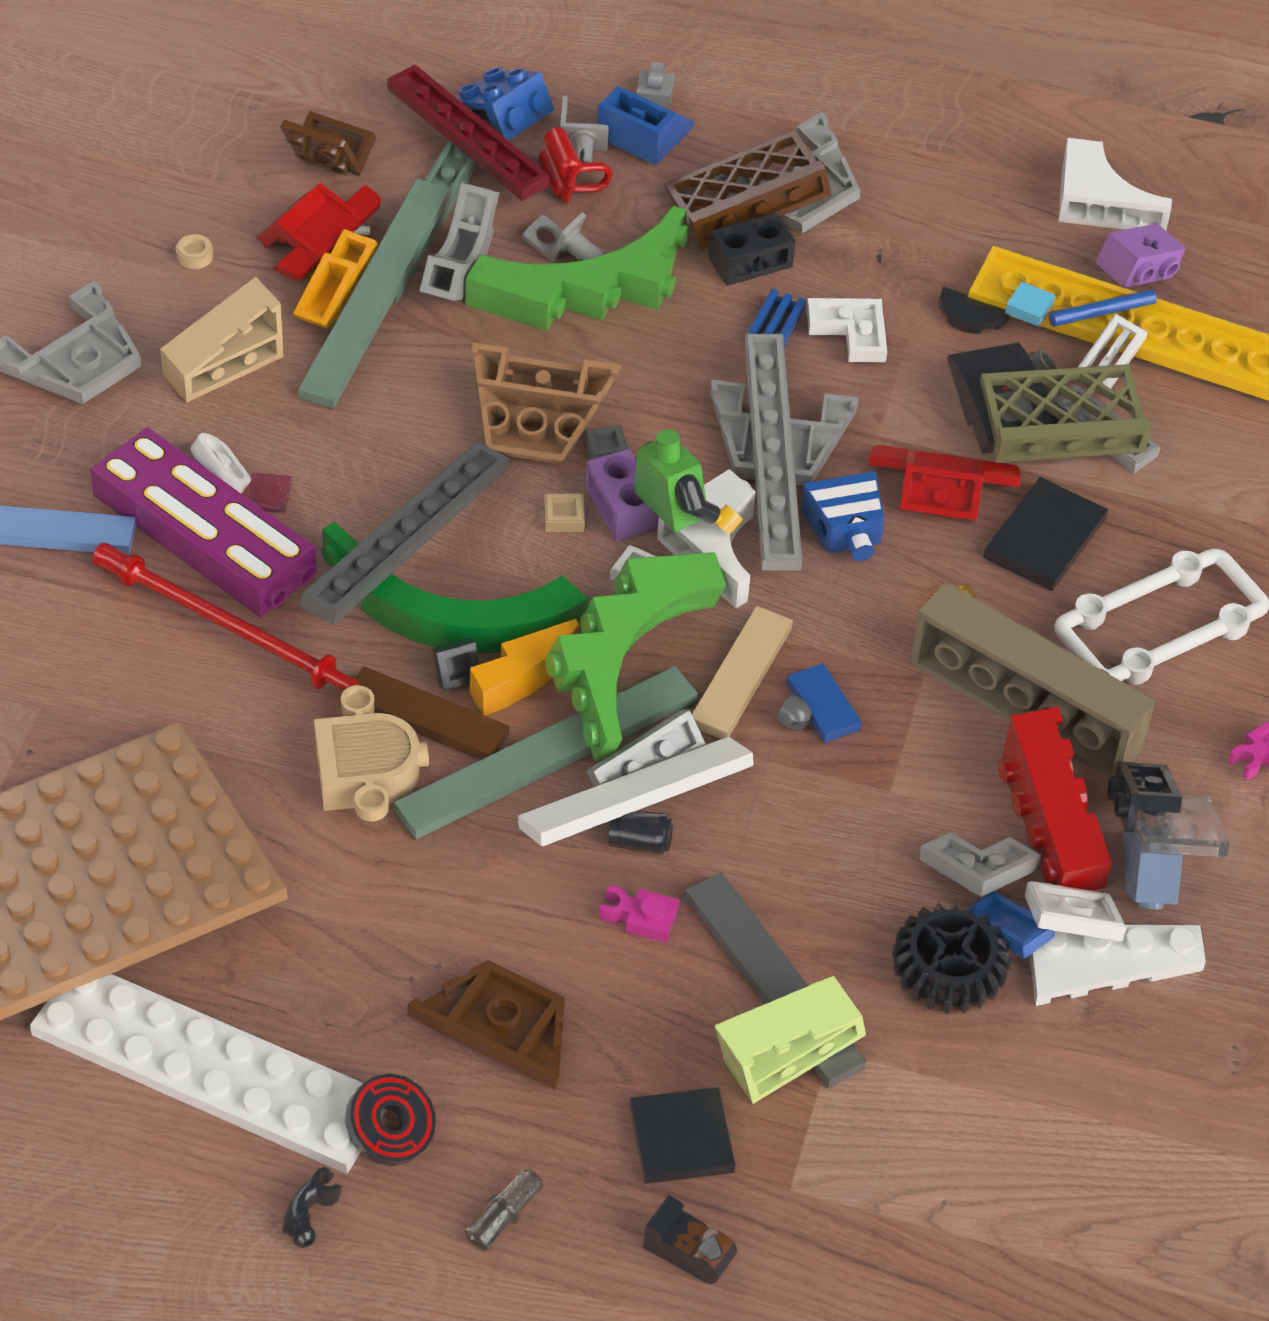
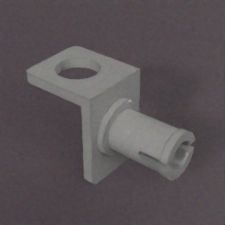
(584, 136)
(565, 240)

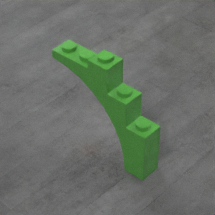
(590, 286)
(646, 595)

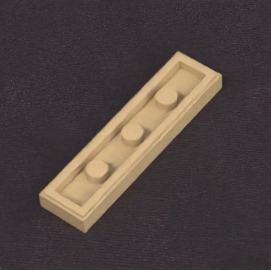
(741, 672)

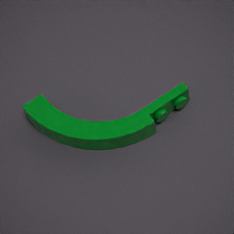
(445, 620)

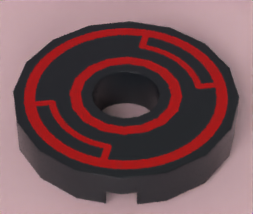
(410, 1105)

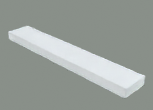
(635, 791)

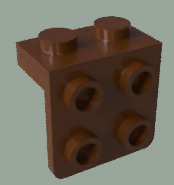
(329, 142)

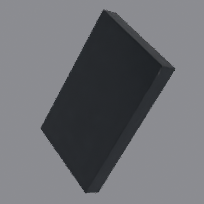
(1045, 533)

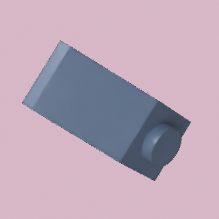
(1150, 876)

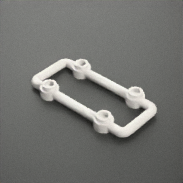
(1184, 571)

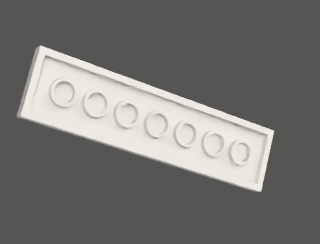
(206, 1065)

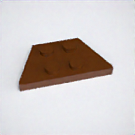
(500, 1018)

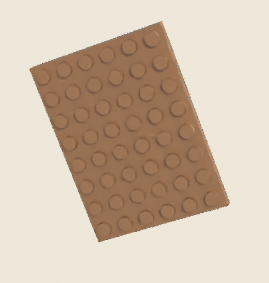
(119, 866)

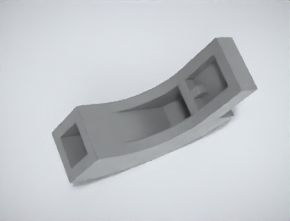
(466, 241)

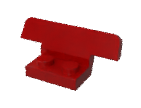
(315, 226)
(943, 482)

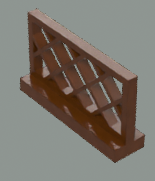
(782, 194)

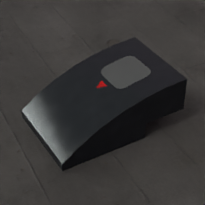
(967, 372)

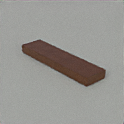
(435, 716)

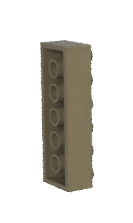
(1023, 672)

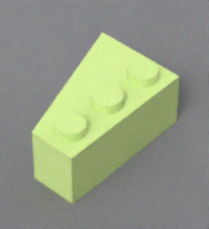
(788, 1036)

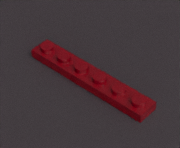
(468, 132)

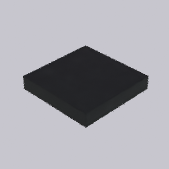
(682, 1135)

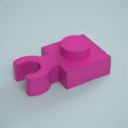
(1254, 751)
(645, 915)

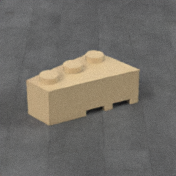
(225, 342)

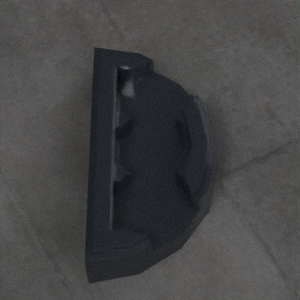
(970, 314)

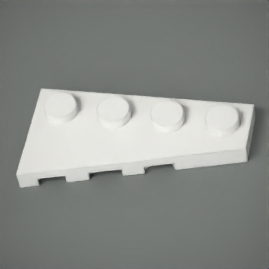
(1080, 963)

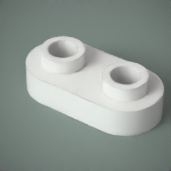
(220, 460)

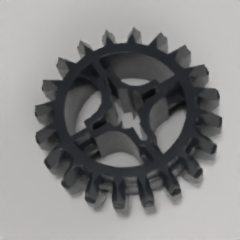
(953, 971)

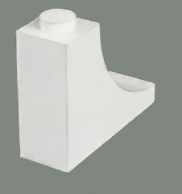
(1100, 197)
(710, 538)

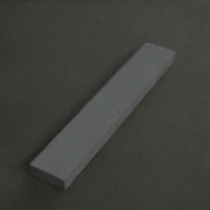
(759, 959)

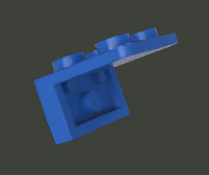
(510, 99)

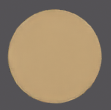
(194, 251)

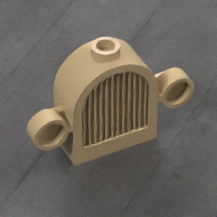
(366, 757)

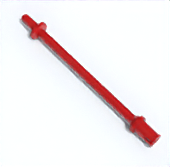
(133, 570)

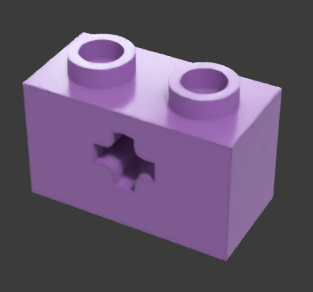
(1140, 255)

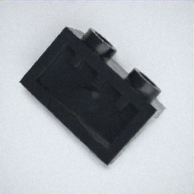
(1142, 788)

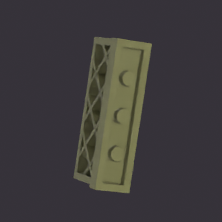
(1070, 436)

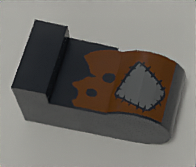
(688, 1242)

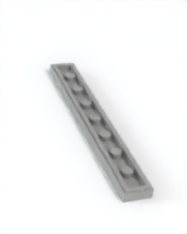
(773, 453)

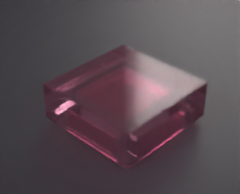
(270, 491)

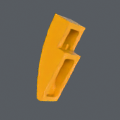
(335, 279)
(518, 671)

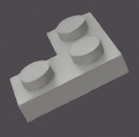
(980, 869)

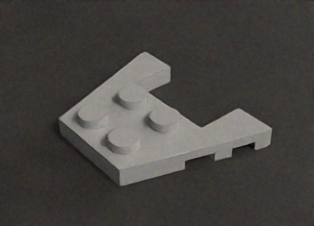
(842, 182)
(81, 360)
(810, 439)

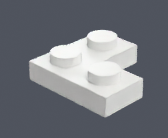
(857, 319)

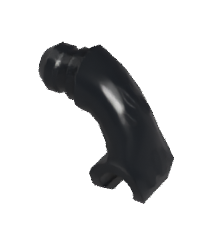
(297, 1218)

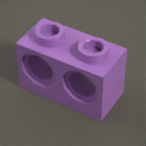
(612, 489)

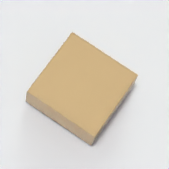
(564, 512)

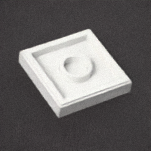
(1074, 911)

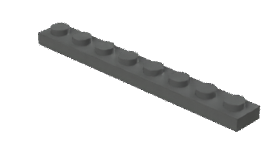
(403, 533)

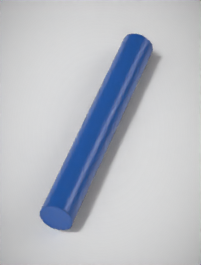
(1102, 307)

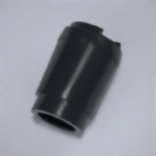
(642, 832)

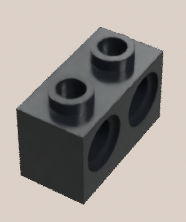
(751, 249)

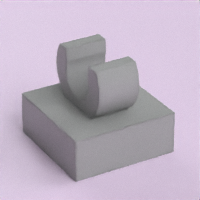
(656, 84)

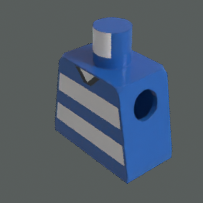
(845, 513)

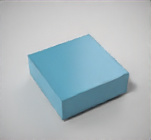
(1030, 304)

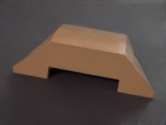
(537, 404)

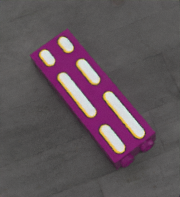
(204, 521)

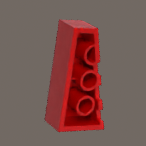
(1053, 802)

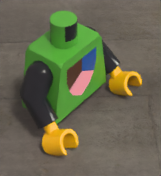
(673, 485)

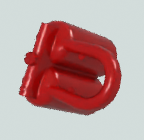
(564, 165)

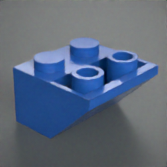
(641, 125)

